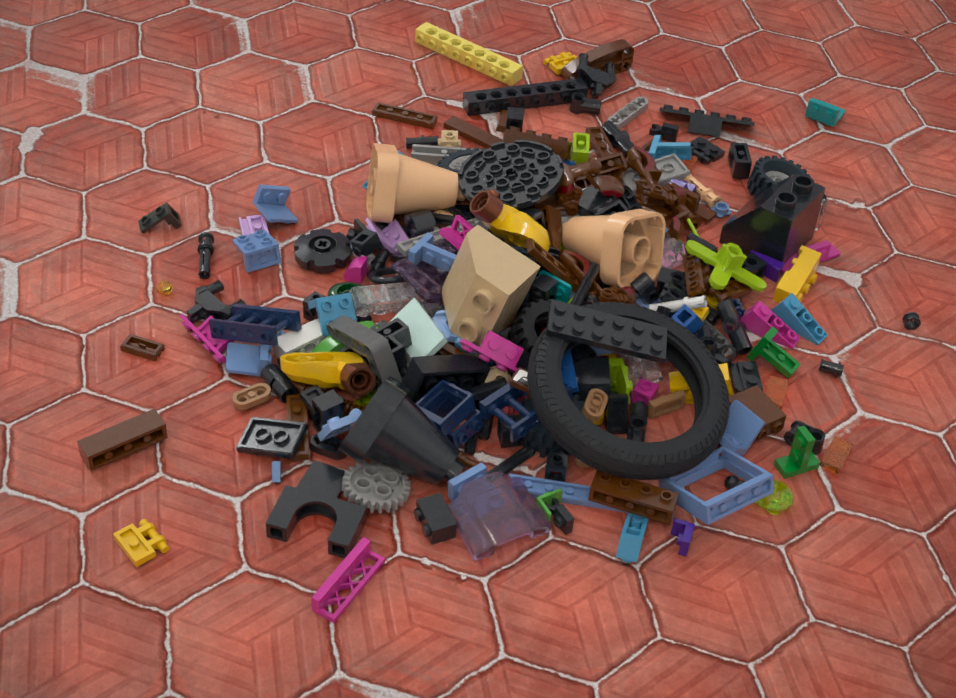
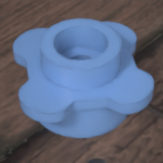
(721, 209)

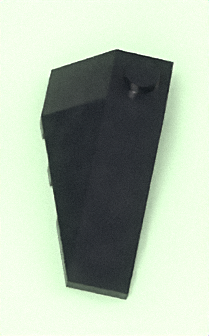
(591, 374)

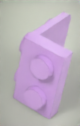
(389, 235)

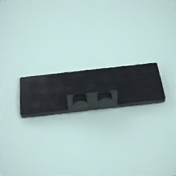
(706, 123)

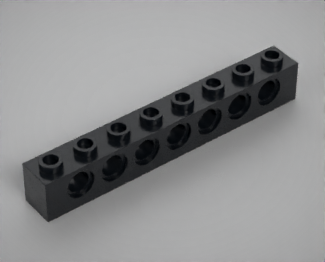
(522, 96)

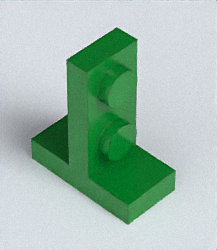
(774, 354)
(800, 456)

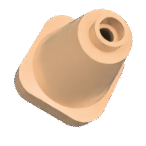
(406, 185)
(619, 243)

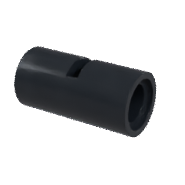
(278, 382)

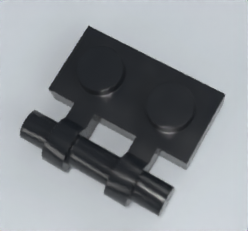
(706, 150)

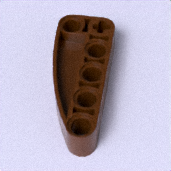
(617, 52)

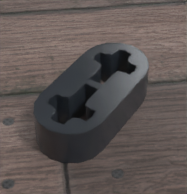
(327, 447)

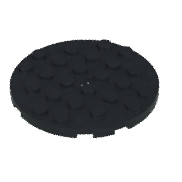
(518, 171)

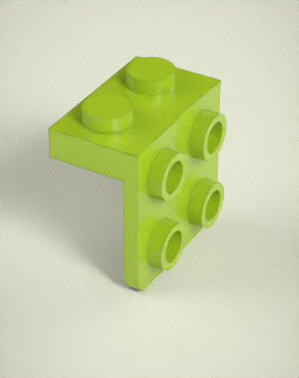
(619, 377)

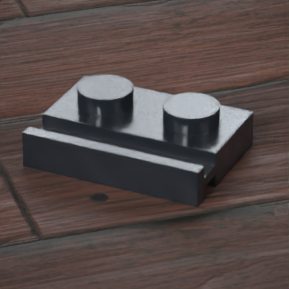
(744, 375)

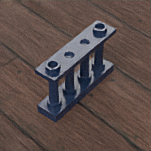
(255, 324)
(507, 396)

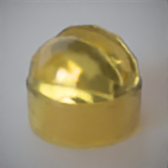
(164, 288)

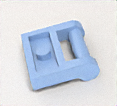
(337, 426)

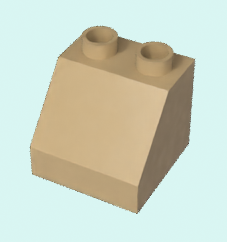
(485, 286)

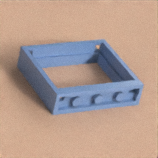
(757, 486)

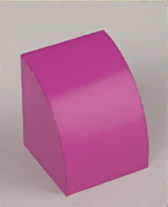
(357, 270)

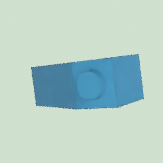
(632, 538)

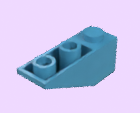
(799, 319)

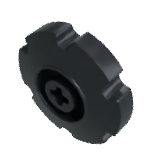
(322, 250)

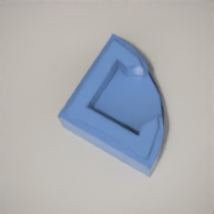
(276, 471)

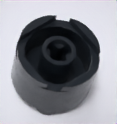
(419, 223)

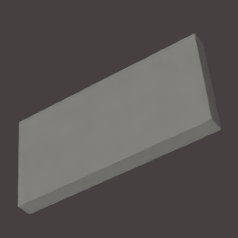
(669, 165)

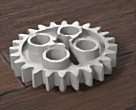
(376, 486)

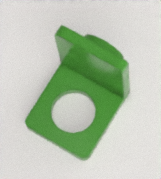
(547, 497)

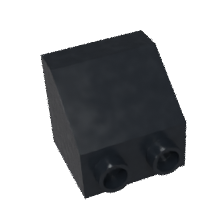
(777, 219)

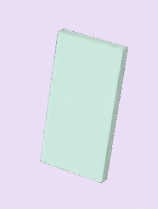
(424, 333)

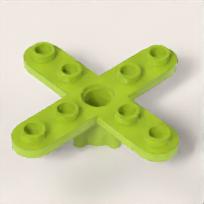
(726, 263)

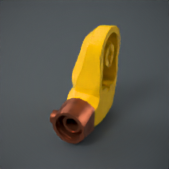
(507, 221)
(329, 370)

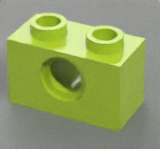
(580, 147)

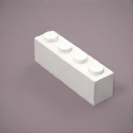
(303, 340)

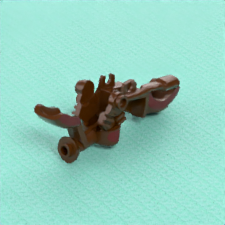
(568, 195)
(657, 197)
(579, 266)

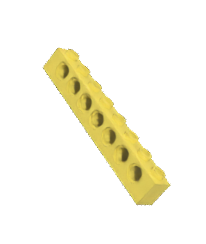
(469, 54)

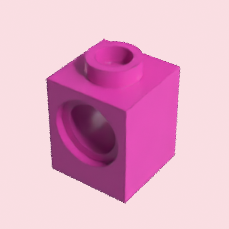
(644, 391)

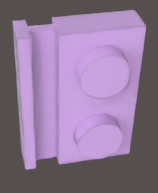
(252, 224)

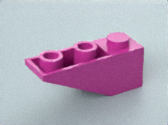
(760, 320)

